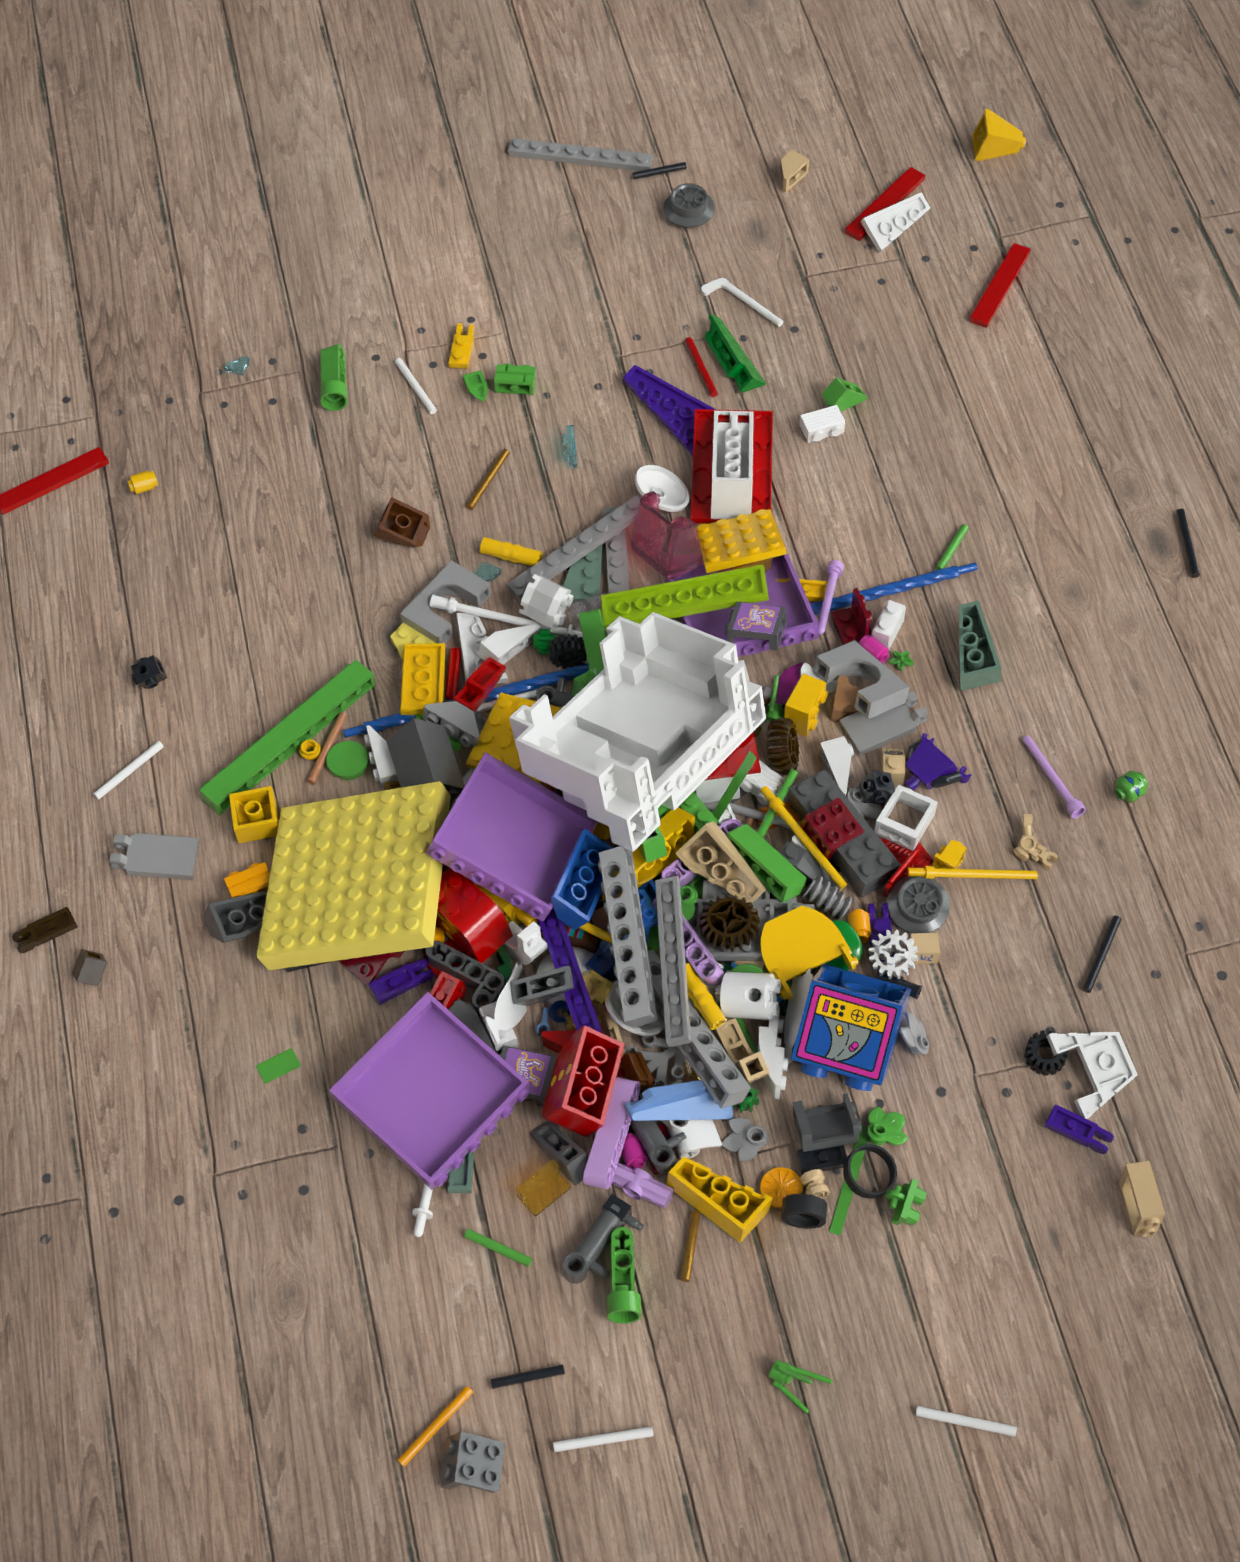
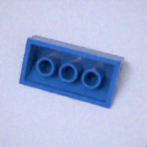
(580, 882)

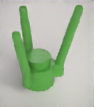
(773, 709)
(784, 1372)

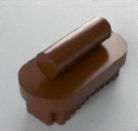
(637, 1070)

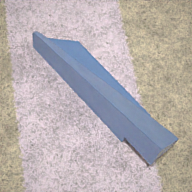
(677, 1102)

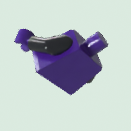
(931, 766)

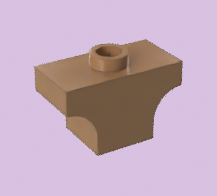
(843, 699)

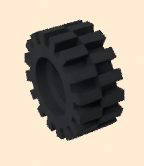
(567, 651)
(1040, 1063)

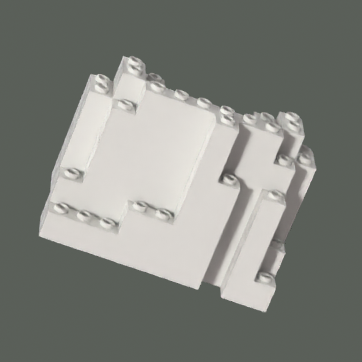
(643, 726)

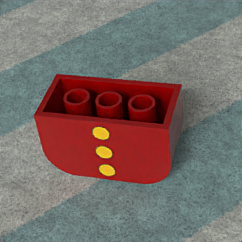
(470, 917)
(583, 1081)

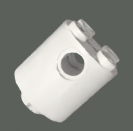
(741, 992)

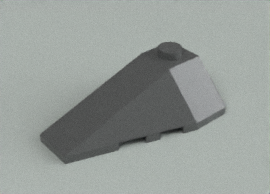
(235, 916)

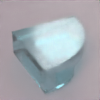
(238, 366)
(488, 572)

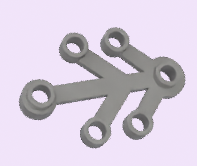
(660, 1060)

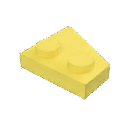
(407, 635)

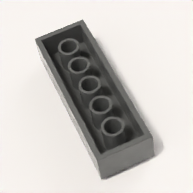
(862, 860)

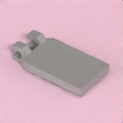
(884, 728)
(156, 855)

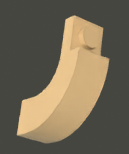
(735, 1045)

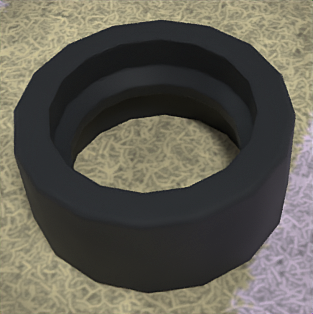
(804, 1211)

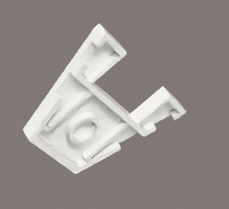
(1104, 1061)

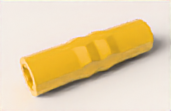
(510, 552)
(703, 999)

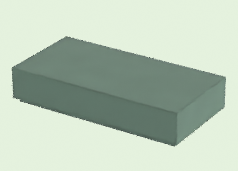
(461, 1179)

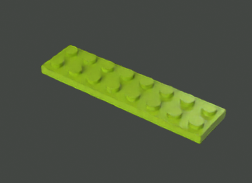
(687, 596)

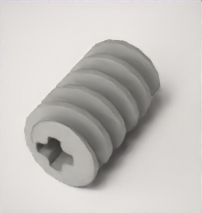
(828, 897)

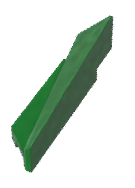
(731, 356)

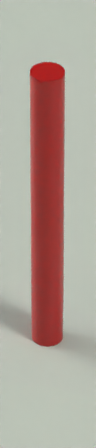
(701, 367)

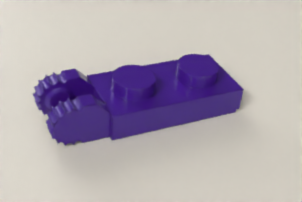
(879, 926)
(400, 981)
(1078, 1129)

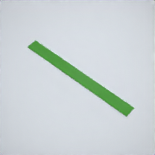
(734, 785)
(846, 1192)

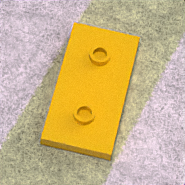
(422, 676)

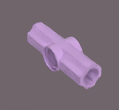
(640, 1185)

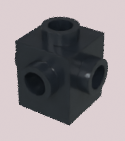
(148, 672)
(877, 787)

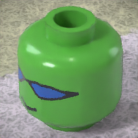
(1131, 786)

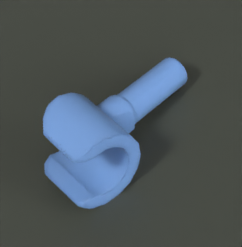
(544, 1023)

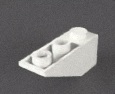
(380, 757)

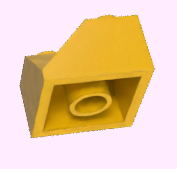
(804, 703)
(254, 814)

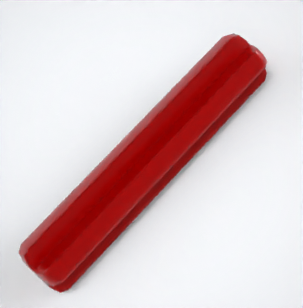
(453, 673)

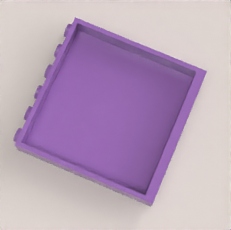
(801, 621)
(510, 836)
(430, 1091)

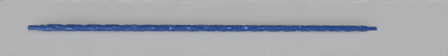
(573, 672)

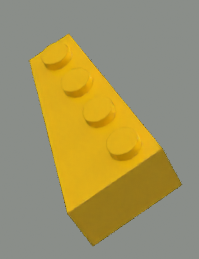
(677, 830)
(719, 1198)

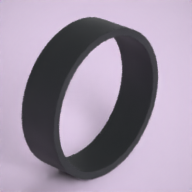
(885, 1155)

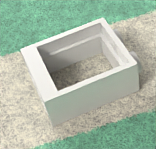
(906, 836)

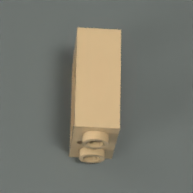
(1141, 1198)

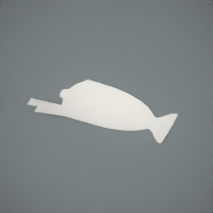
(795, 1009)
(506, 1013)

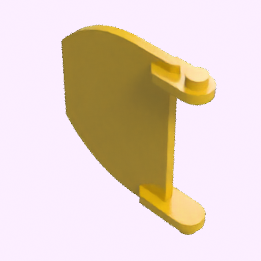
(799, 943)

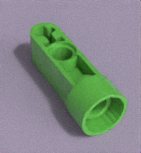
(333, 378)
(593, 634)
(623, 1302)

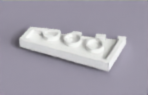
(891, 222)
(470, 634)

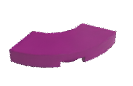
(787, 683)

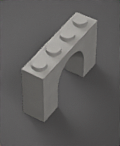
(451, 581)
(854, 660)

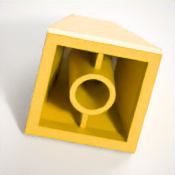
(995, 137)

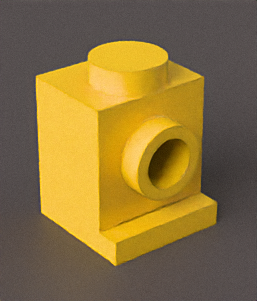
(950, 855)

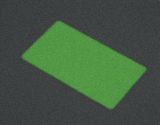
(278, 1065)

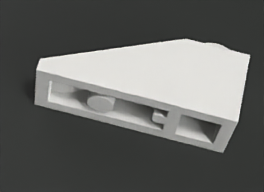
(507, 643)
(837, 760)

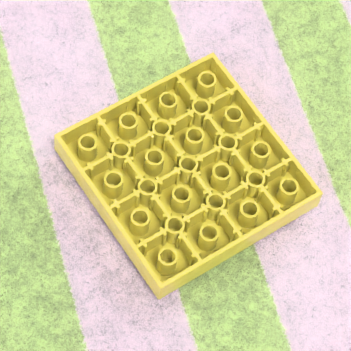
(354, 877)

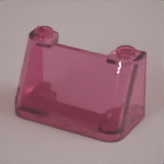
(665, 545)

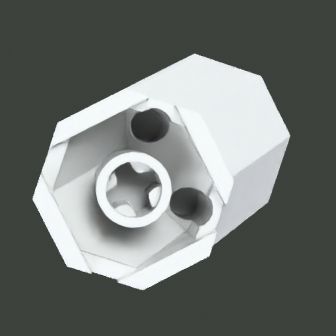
(546, 602)

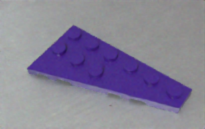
(667, 403)

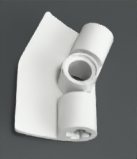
(699, 1135)

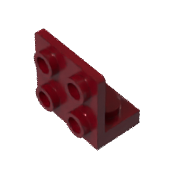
(854, 621)
(831, 827)
(368, 967)

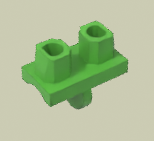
(901, 1201)

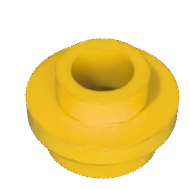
(309, 745)

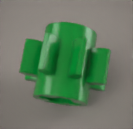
(542, 641)
(747, 1103)

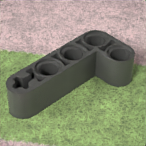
(468, 966)

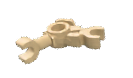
(1030, 848)

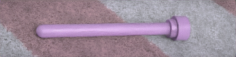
(834, 571)
(1074, 807)

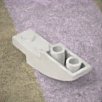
(773, 1055)

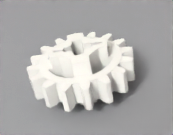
(893, 946)

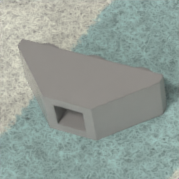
(456, 718)

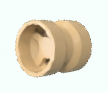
(814, 1183)

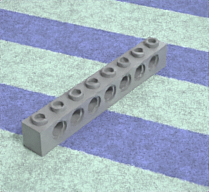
(645, 1009)
(704, 1051)

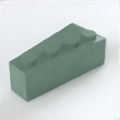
(977, 652)

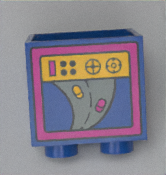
(850, 1026)

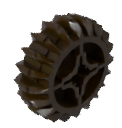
(782, 745)
(719, 915)

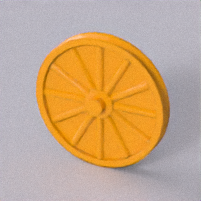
(780, 1183)

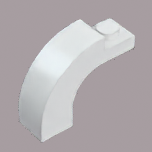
(525, 943)

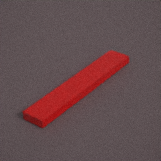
(894, 194)
(1000, 285)
(52, 480)

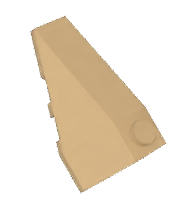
(719, 861)

